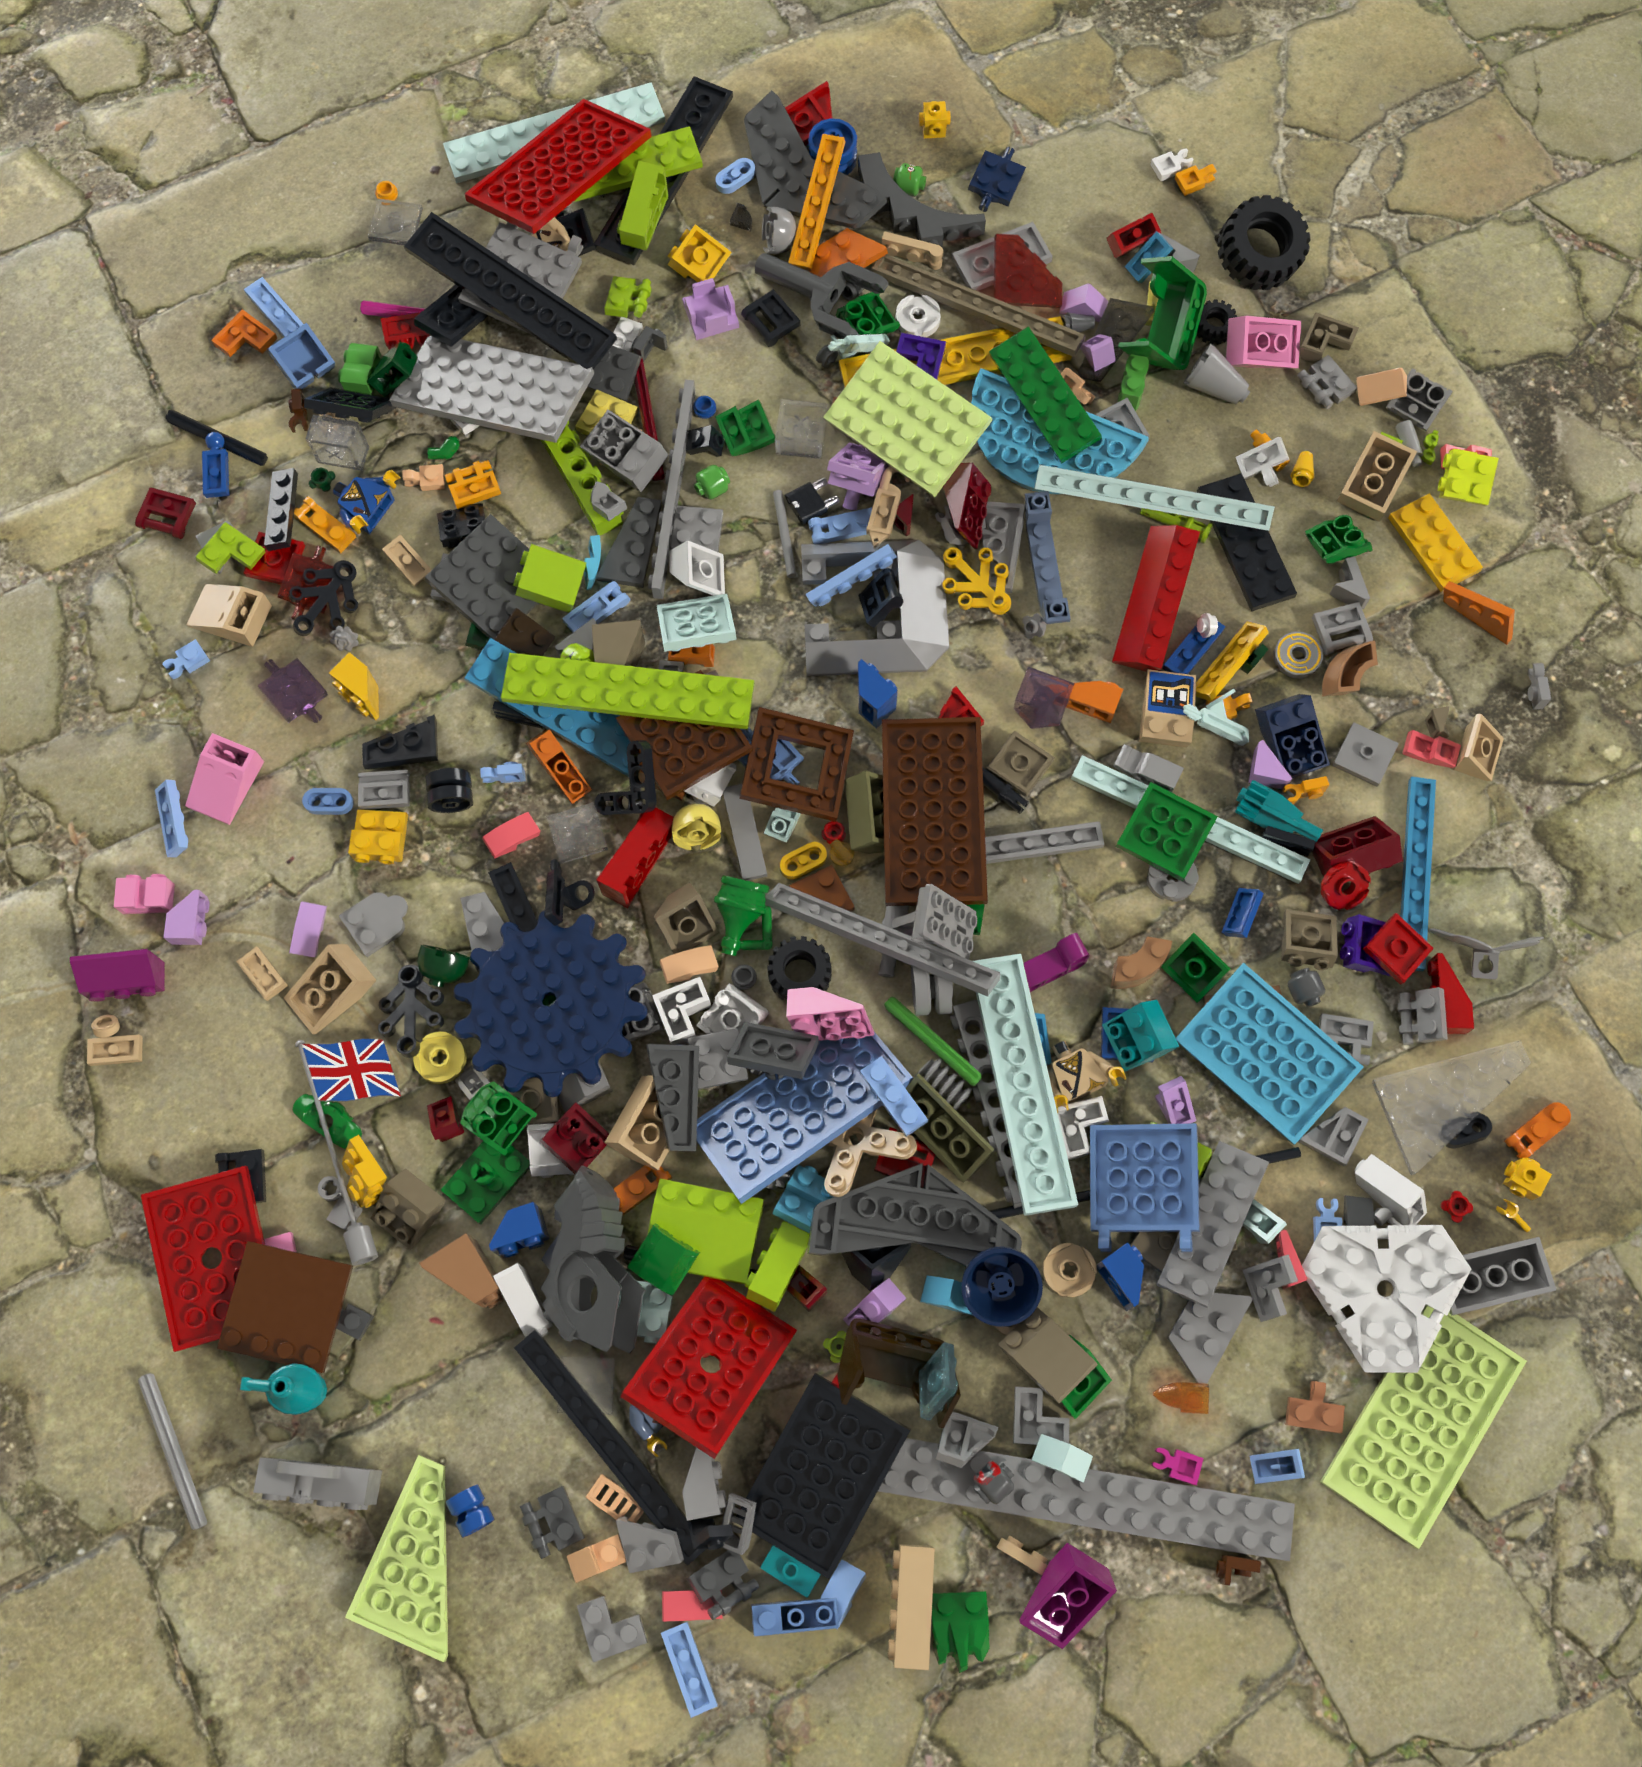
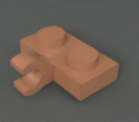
(1314, 1412)

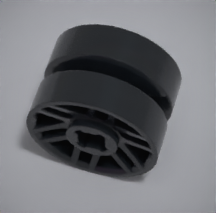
(449, 790)

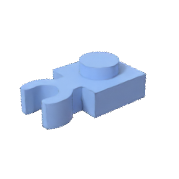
(189, 658)
(504, 773)
(1327, 1216)

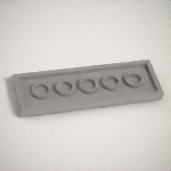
(1223, 1207)

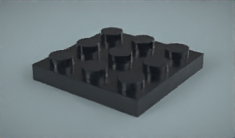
(349, 403)

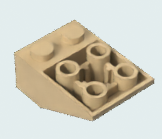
(230, 612)

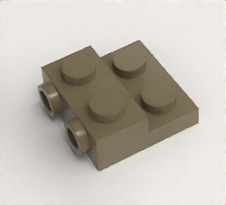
(1309, 939)

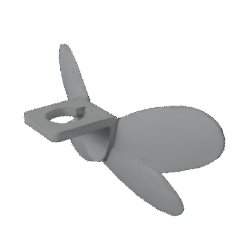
(1483, 949)

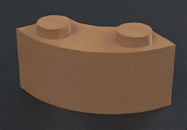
(1347, 669)
(1140, 966)

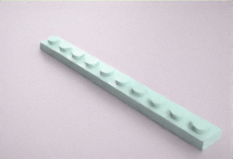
(1154, 497)
(1222, 834)

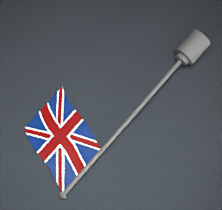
(347, 1074)

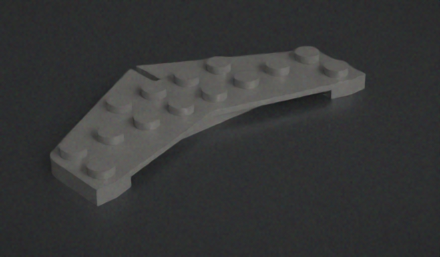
(786, 168)
(903, 1213)

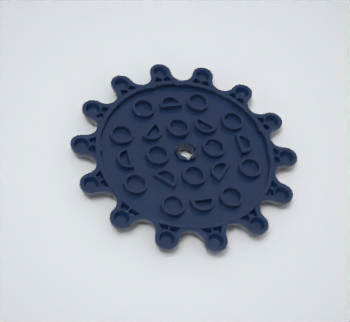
(556, 1038)

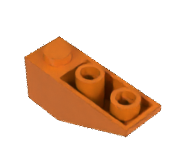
(558, 765)

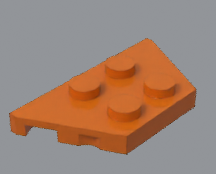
(846, 247)

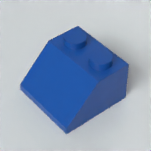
(1123, 1274)

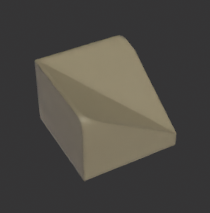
(1437, 722)

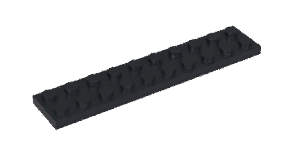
(700, 109)
(510, 292)

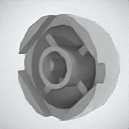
(779, 230)

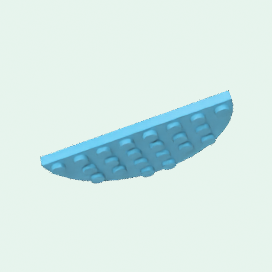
(1018, 447)

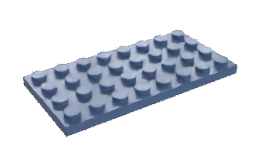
(787, 1119)

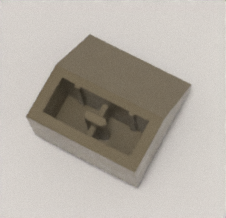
(407, 1208)

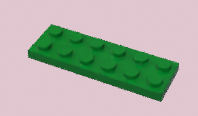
(1045, 395)

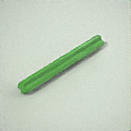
(933, 1041)

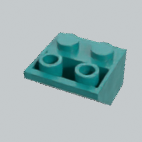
(1140, 1034)

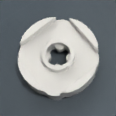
(918, 305)

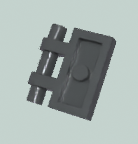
(560, 1519)
(716, 1576)

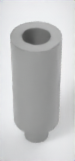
(1408, 434)

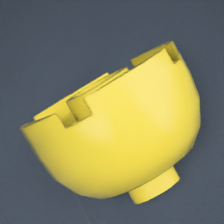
(696, 826)

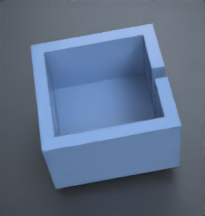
(301, 357)

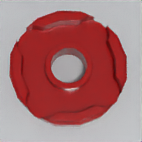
(1336, 877)

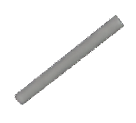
(784, 534)

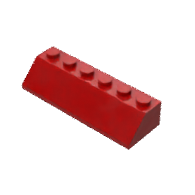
(1155, 597)

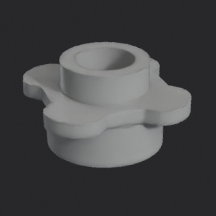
(1034, 626)

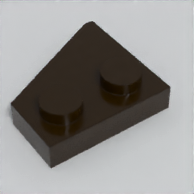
(524, 635)

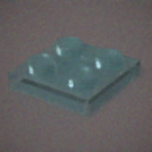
(937, 1381)

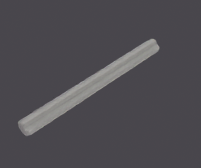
(172, 1451)

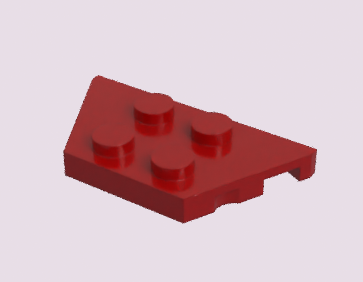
(810, 110)

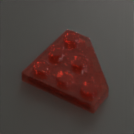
(1022, 275)

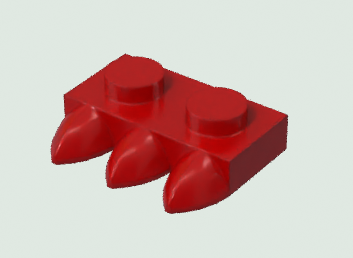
(402, 329)

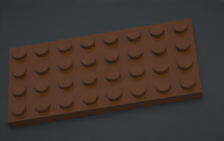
(933, 809)

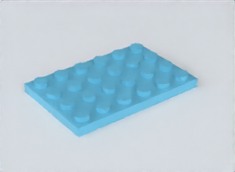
(1268, 1053)

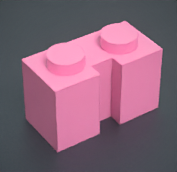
(144, 895)

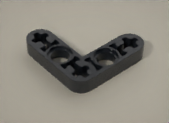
(635, 795)

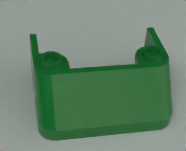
(1176, 316)

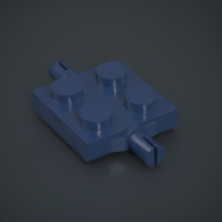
(996, 178)

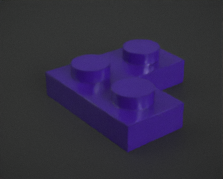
(924, 350)

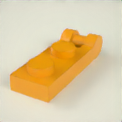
(324, 525)

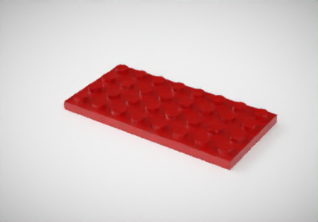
(558, 166)

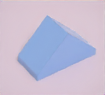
(1277, 1466)

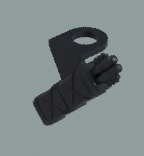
(559, 895)

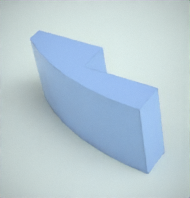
(844, 1586)

